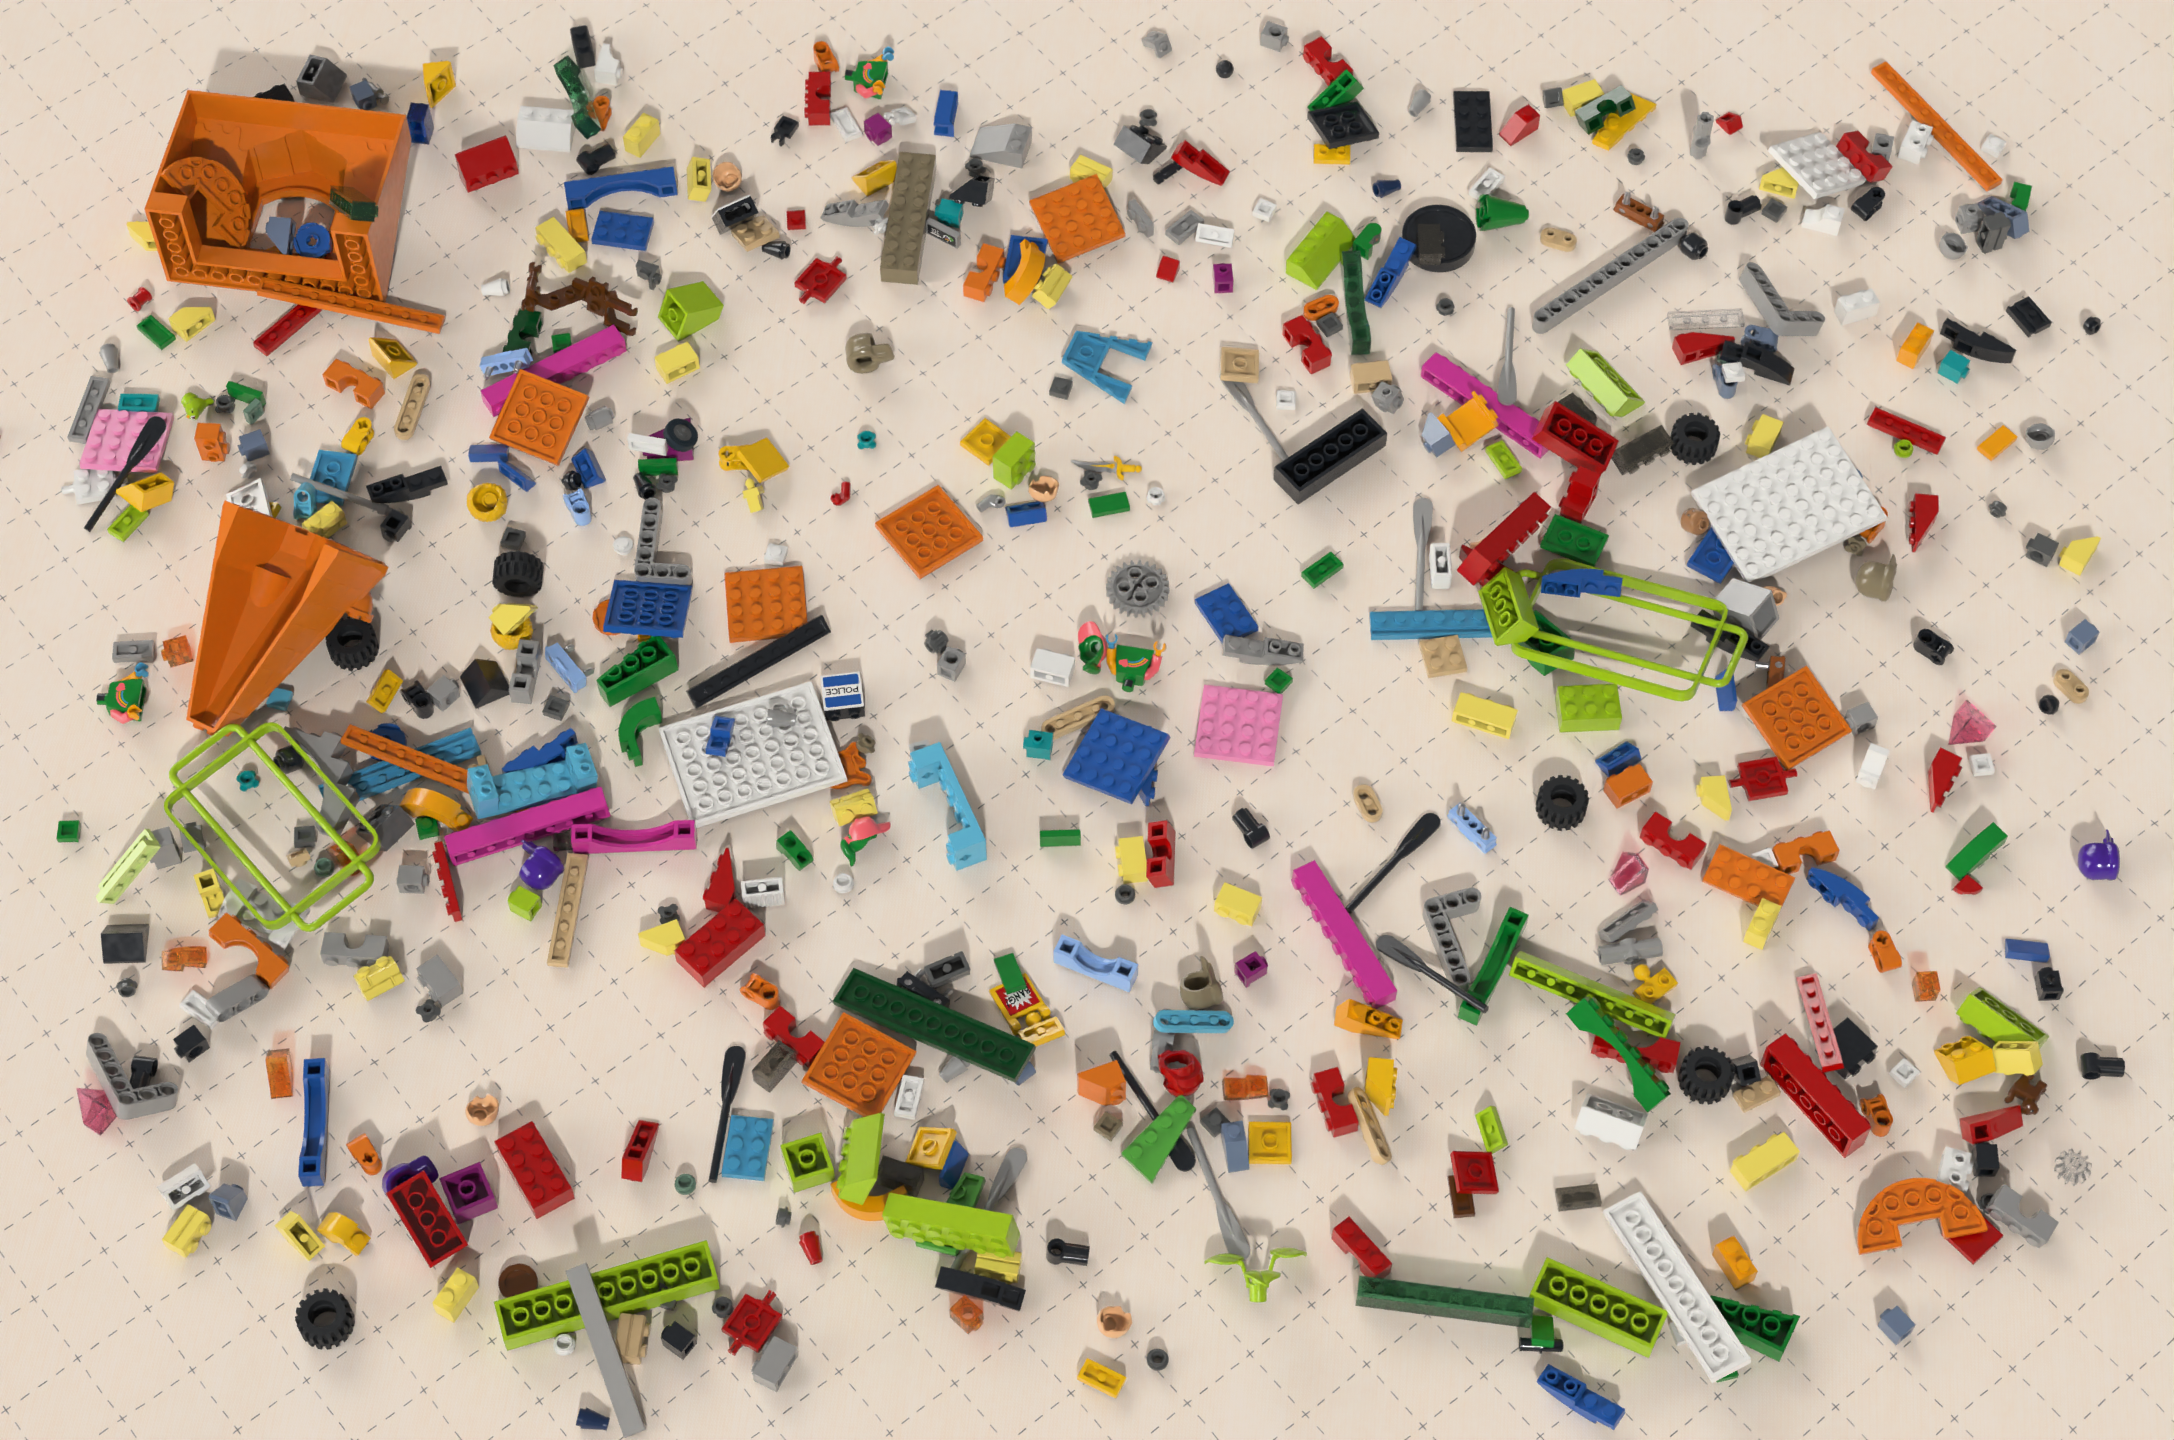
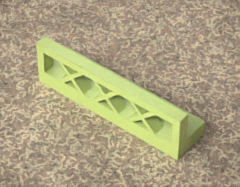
(128, 867)

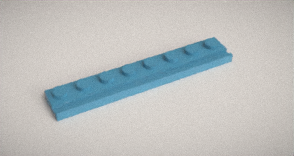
(1428, 624)
(385, 776)

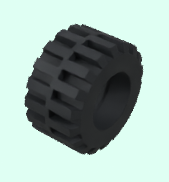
(1699, 427)
(517, 574)
(353, 656)
(1562, 816)
(1704, 1090)
(320, 1303)

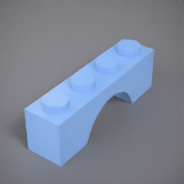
(1115, 972)

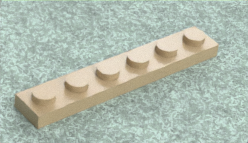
(567, 910)

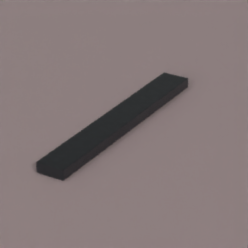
(758, 661)

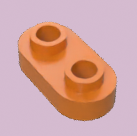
(1320, 308)

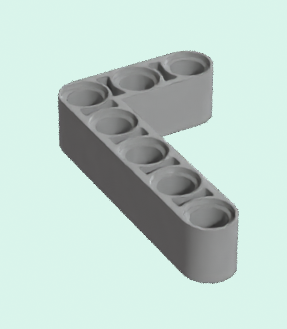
(1774, 310)
(649, 550)
(1446, 936)
(125, 1100)

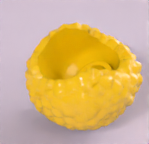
(487, 502)
(511, 640)

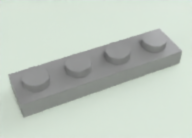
(88, 408)

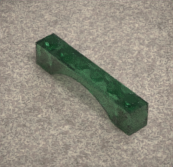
(584, 113)
(1354, 303)

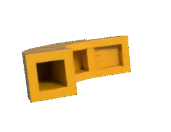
(1027, 273)
(435, 805)
(872, 1207)

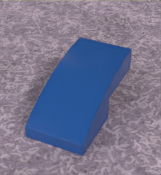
(720, 736)

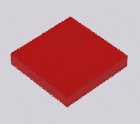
(1474, 1172)
(1978, 1244)

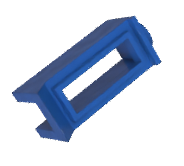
(946, 113)

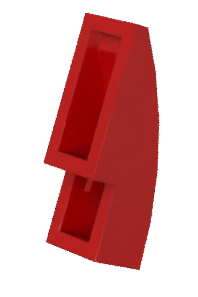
(1200, 163)

